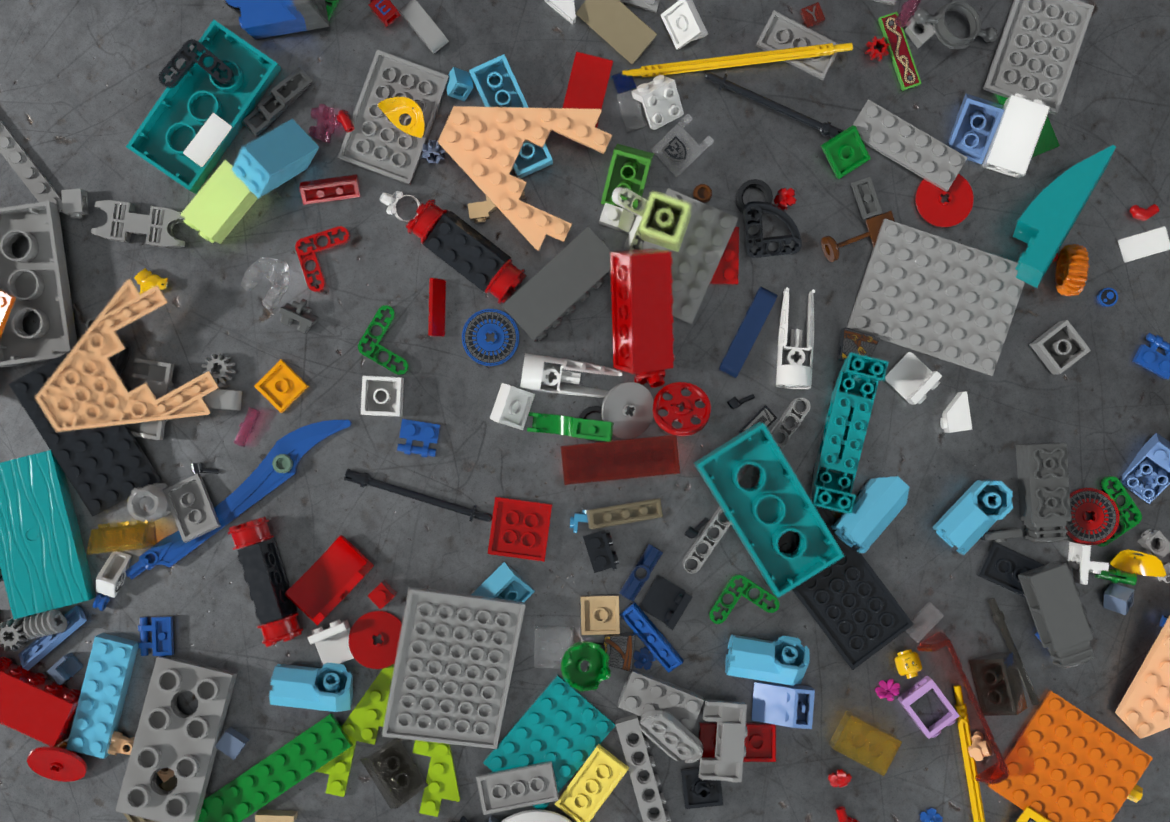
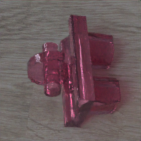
(325, 123)

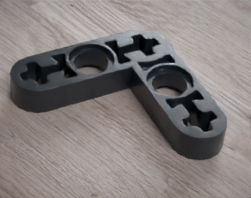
(191, 59)

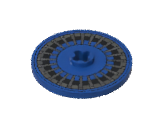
(490, 322)

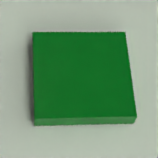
(845, 152)

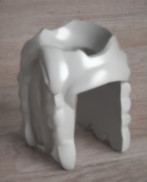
(155, 491)

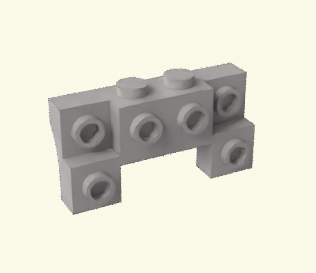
(159, 379)
(729, 741)

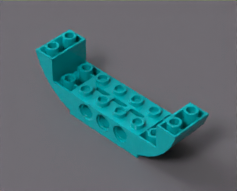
(845, 432)

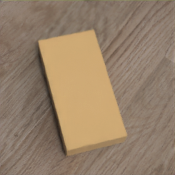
(276, 816)

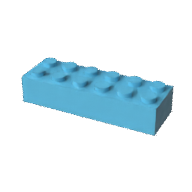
(500, 89)
(102, 694)

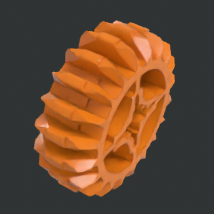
(1071, 270)

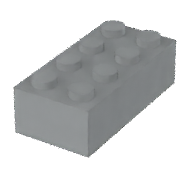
(647, 693)

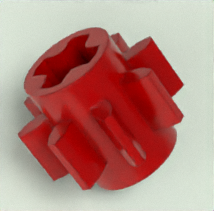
(879, 43)

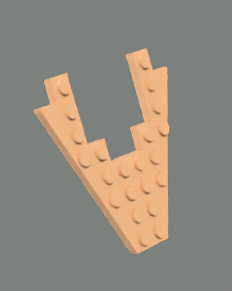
(489, 141)
(89, 390)
(1147, 700)

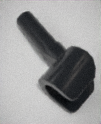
(735, 403)
(197, 468)
(692, 533)

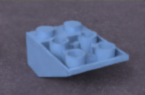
(1149, 469)
(783, 704)

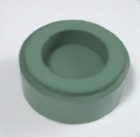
(282, 463)

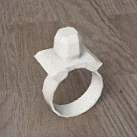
(391, 200)

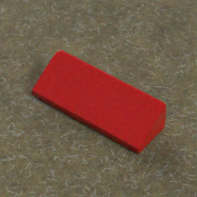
(329, 189)
(437, 307)

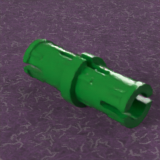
(1127, 578)

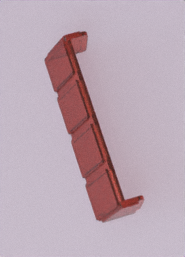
(998, 771)

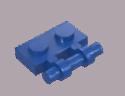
(1151, 359)
(418, 431)
(162, 636)

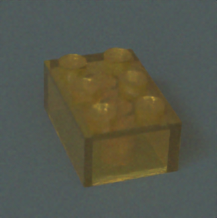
(865, 743)

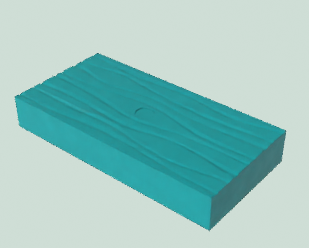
(188, 106)
(40, 538)

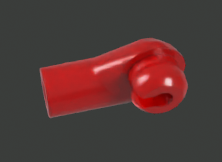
(344, 118)
(1143, 214)
(842, 815)

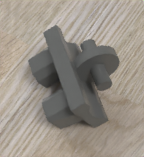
(298, 312)

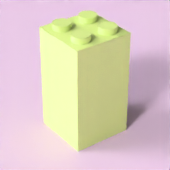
(219, 205)
(665, 221)

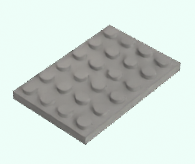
(1039, 50)
(376, 140)
(698, 255)

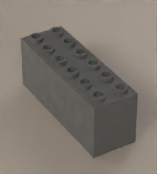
(560, 285)

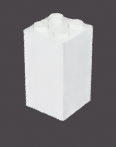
(1016, 136)

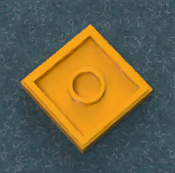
(281, 385)

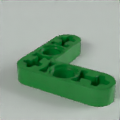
(376, 347)
(1125, 523)
(743, 591)

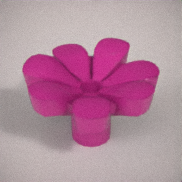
(888, 690)

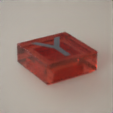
(812, 15)

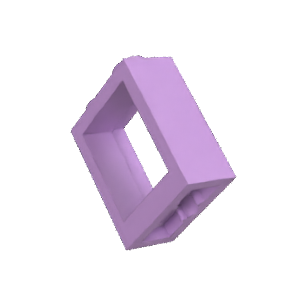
(915, 693)

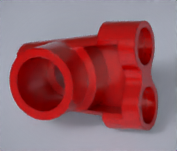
(654, 378)

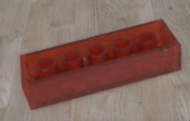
(620, 459)

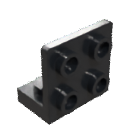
(599, 551)
(666, 601)

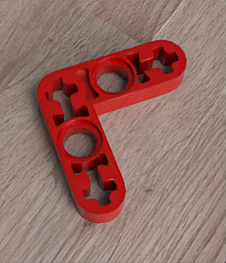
(311, 254)

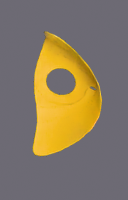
(396, 106)
(1141, 565)

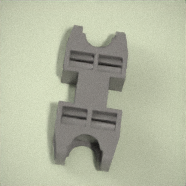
(124, 222)

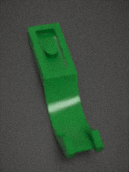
(571, 426)

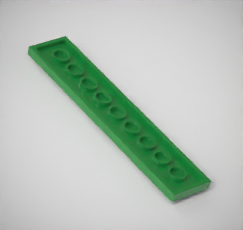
(276, 773)

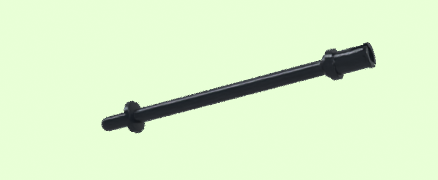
(824, 128)
(365, 480)

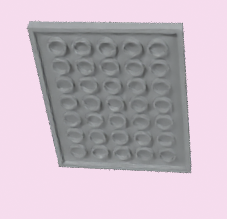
(937, 297)
(453, 668)

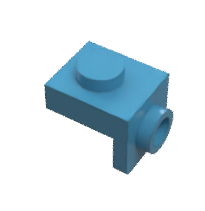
(578, 517)

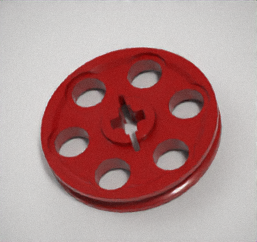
(689, 412)

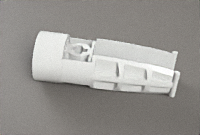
(536, 372)
(794, 374)

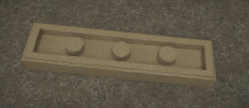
(624, 513)

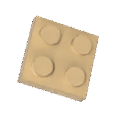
(600, 615)

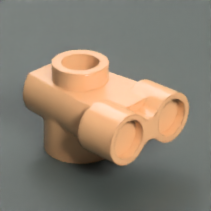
(119, 744)
(979, 747)

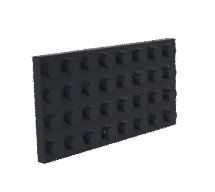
(98, 461)
(849, 601)

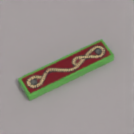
(899, 52)

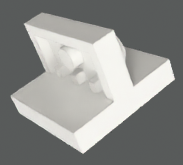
(683, 23)
(512, 406)
(1081, 564)

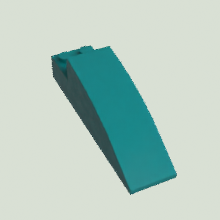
(1054, 213)

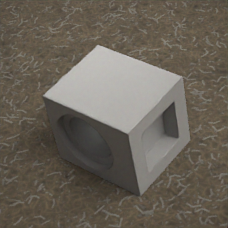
(916, 38)
(75, 202)
(1162, 547)

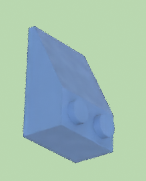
(975, 127)

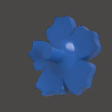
(643, 658)
(930, 816)

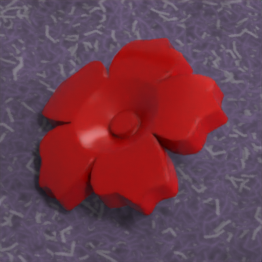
(785, 198)
(840, 779)

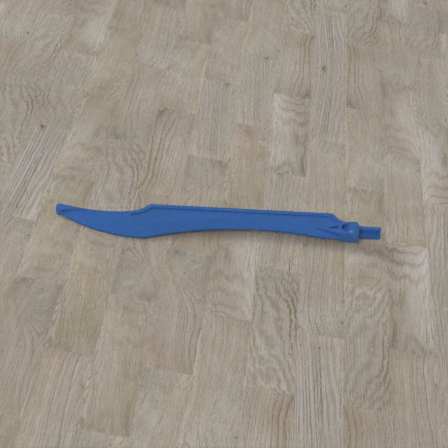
(252, 490)

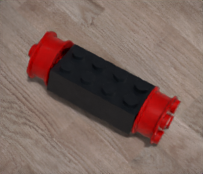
(466, 250)
(266, 581)

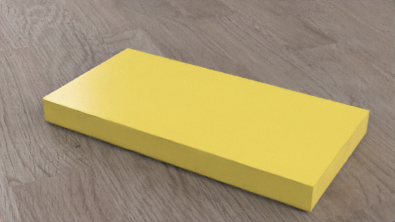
(592, 785)

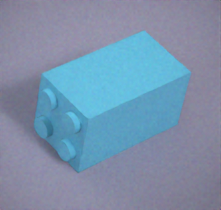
(274, 158)

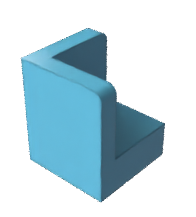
(459, 84)

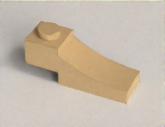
(481, 210)

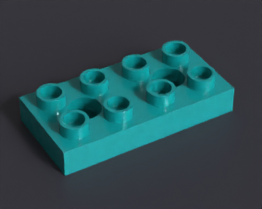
(769, 509)

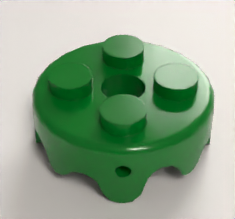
(597, 667)

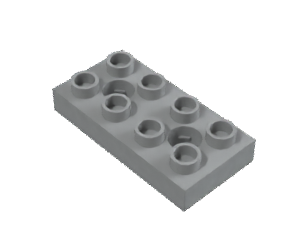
(37, 283)
(176, 741)

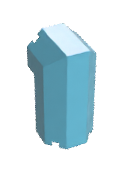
(872, 512)
(974, 514)
(767, 660)
(312, 687)

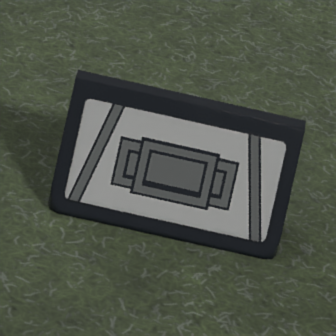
(763, 415)

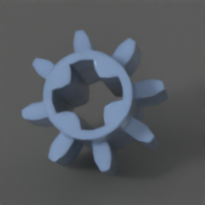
(433, 151)

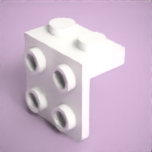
(659, 101)
(912, 379)
(332, 642)

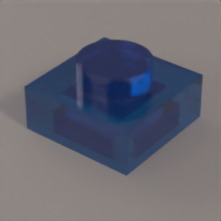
(623, 82)

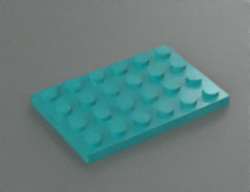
(556, 729)

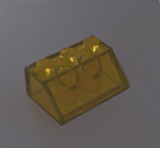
(122, 537)

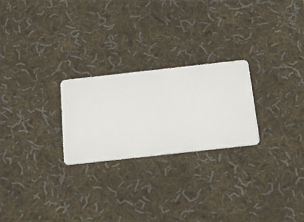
(207, 139)
(1144, 244)

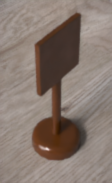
(831, 248)

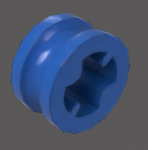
(101, 601)

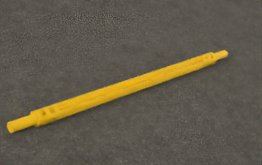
(738, 60)
(969, 763)

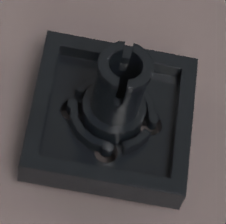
(702, 795)

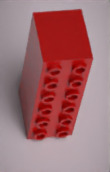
(642, 310)
(36, 704)

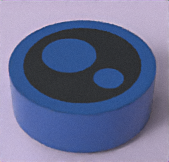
(1107, 297)

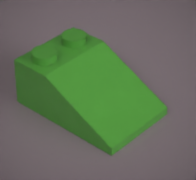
(627, 170)

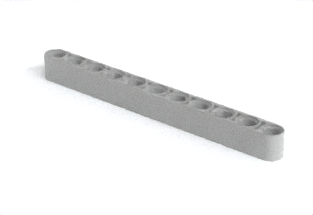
(747, 474)

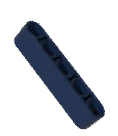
(748, 332)

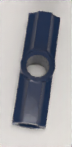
(634, 583)

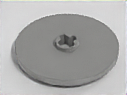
(641, 412)

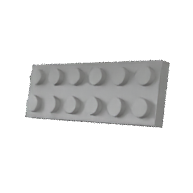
(908, 146)

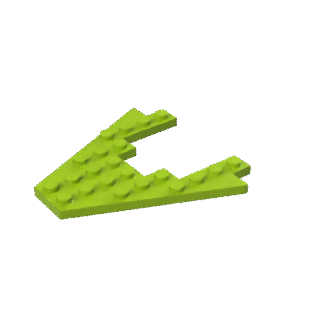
(364, 726)

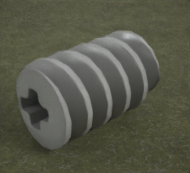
(44, 624)

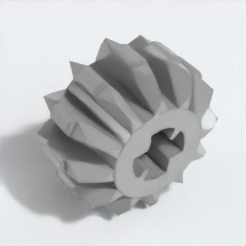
(219, 360)
(12, 642)

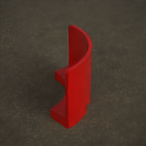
(329, 580)

